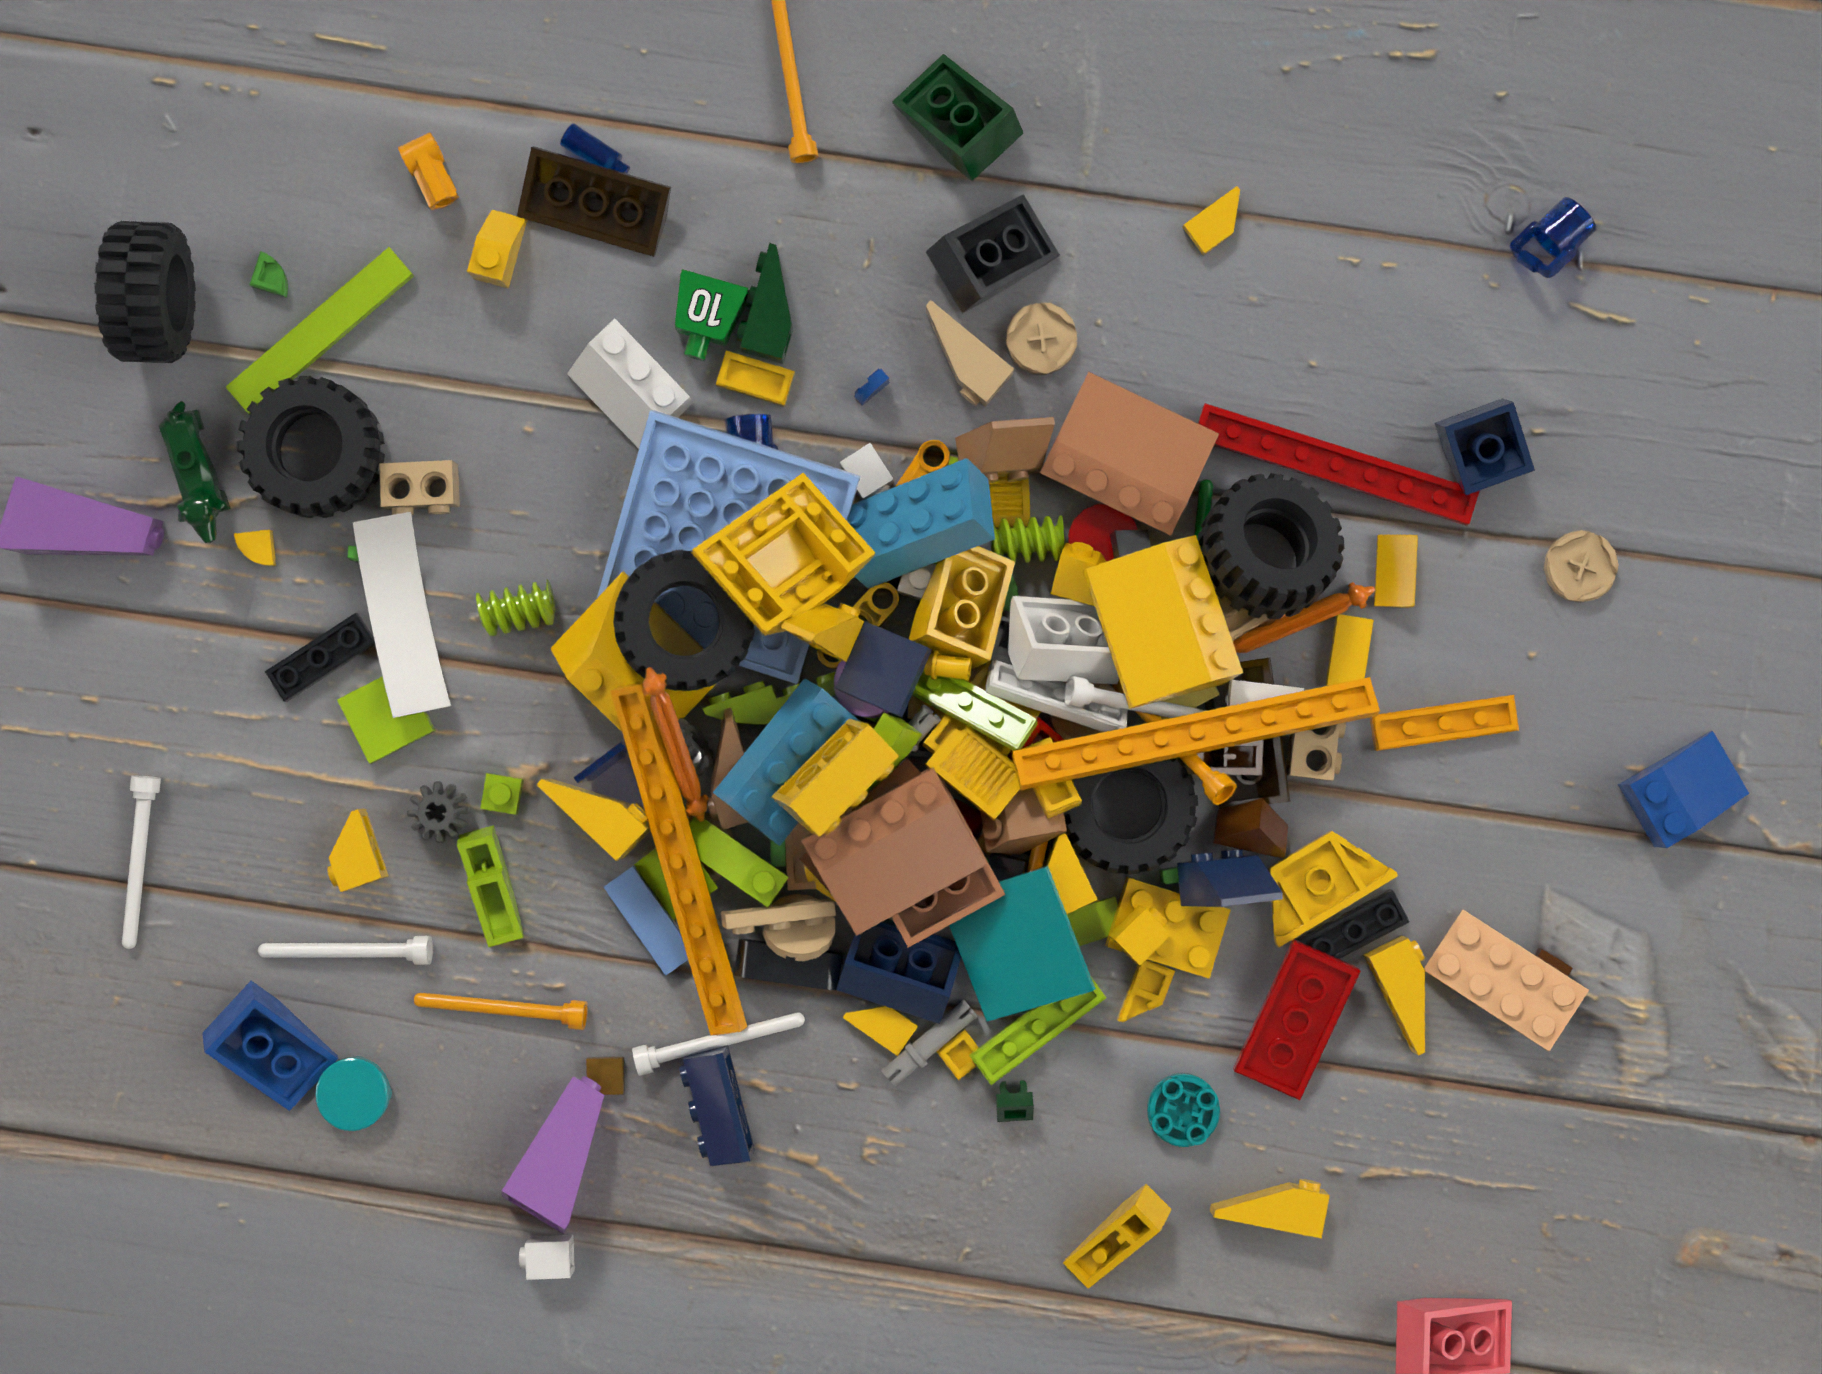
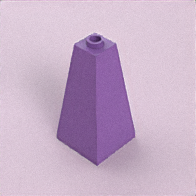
(63, 523)
(554, 1163)

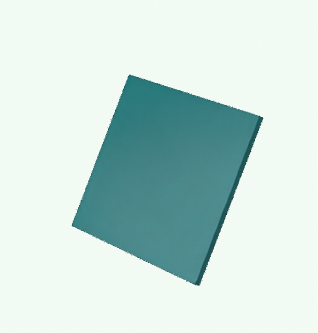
(1022, 948)

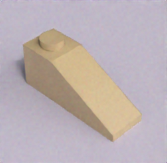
(973, 364)

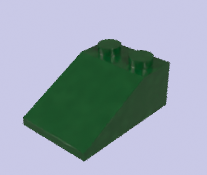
(959, 116)

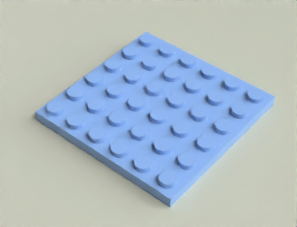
(689, 488)

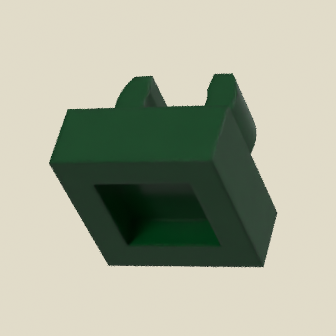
(1014, 1105)

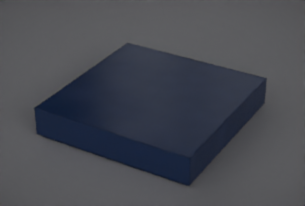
(883, 669)

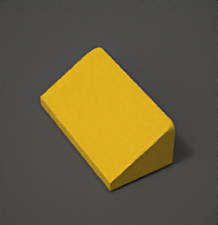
(1395, 571)

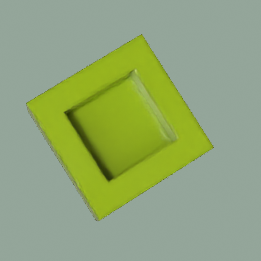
(501, 793)

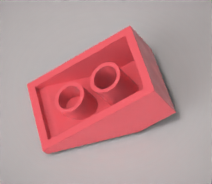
(1453, 1336)

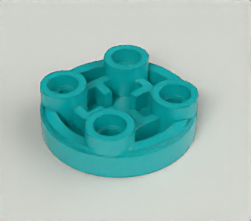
(353, 1093)
(1183, 1110)

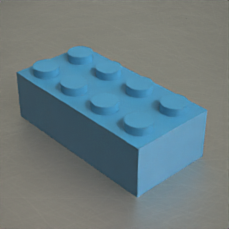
(924, 521)
(776, 754)

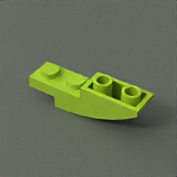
(759, 702)

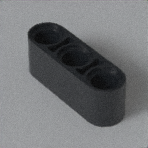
(760, 962)

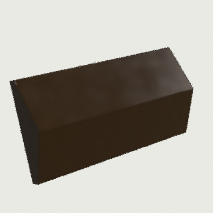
(594, 201)
(1273, 782)

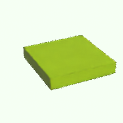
(373, 723)

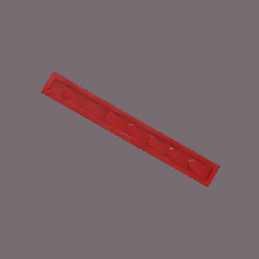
(1339, 465)

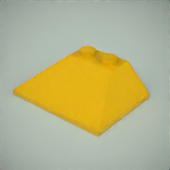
(785, 555)
(596, 665)

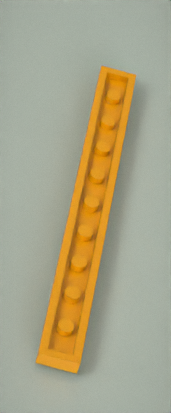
(1195, 733)
(679, 861)

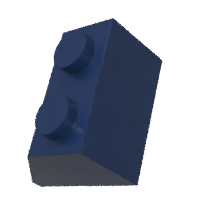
(1485, 445)
(1225, 880)

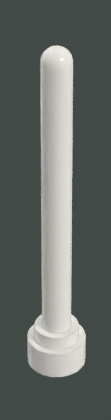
(1080, 692)
(144, 791)
(416, 950)
(648, 1058)

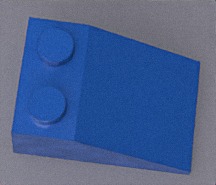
(1684, 791)
(267, 1046)

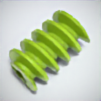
(1029, 539)
(516, 609)

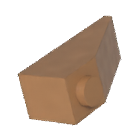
(728, 753)

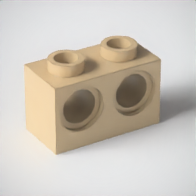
(420, 477)
(1304, 742)

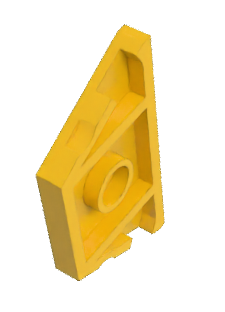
(1322, 882)

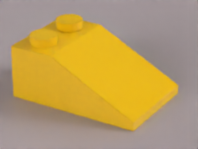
(964, 605)
(609, 821)

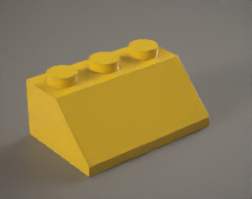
(836, 777)

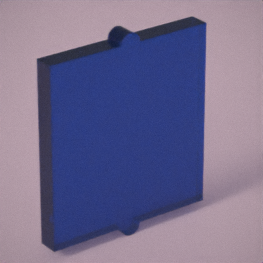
(603, 763)

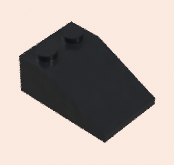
(992, 253)

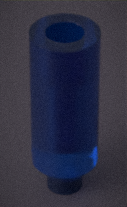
(592, 149)

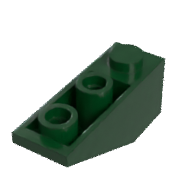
(769, 320)

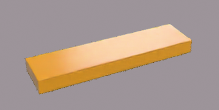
(1444, 722)

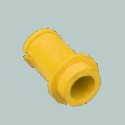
(948, 666)

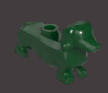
(193, 472)

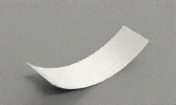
(399, 614)

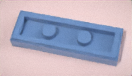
(648, 919)

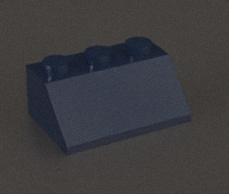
(900, 976)
(717, 1107)

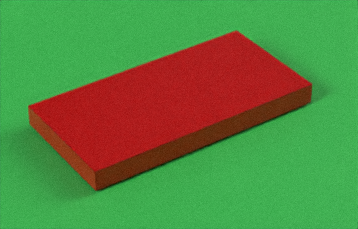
(1296, 1019)

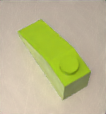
(737, 862)

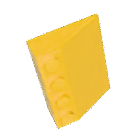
(1163, 622)

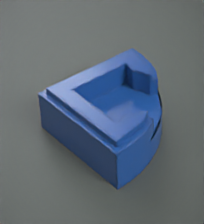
(875, 384)

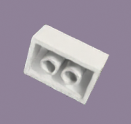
(626, 381)
(1058, 641)

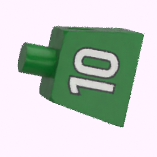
(707, 311)

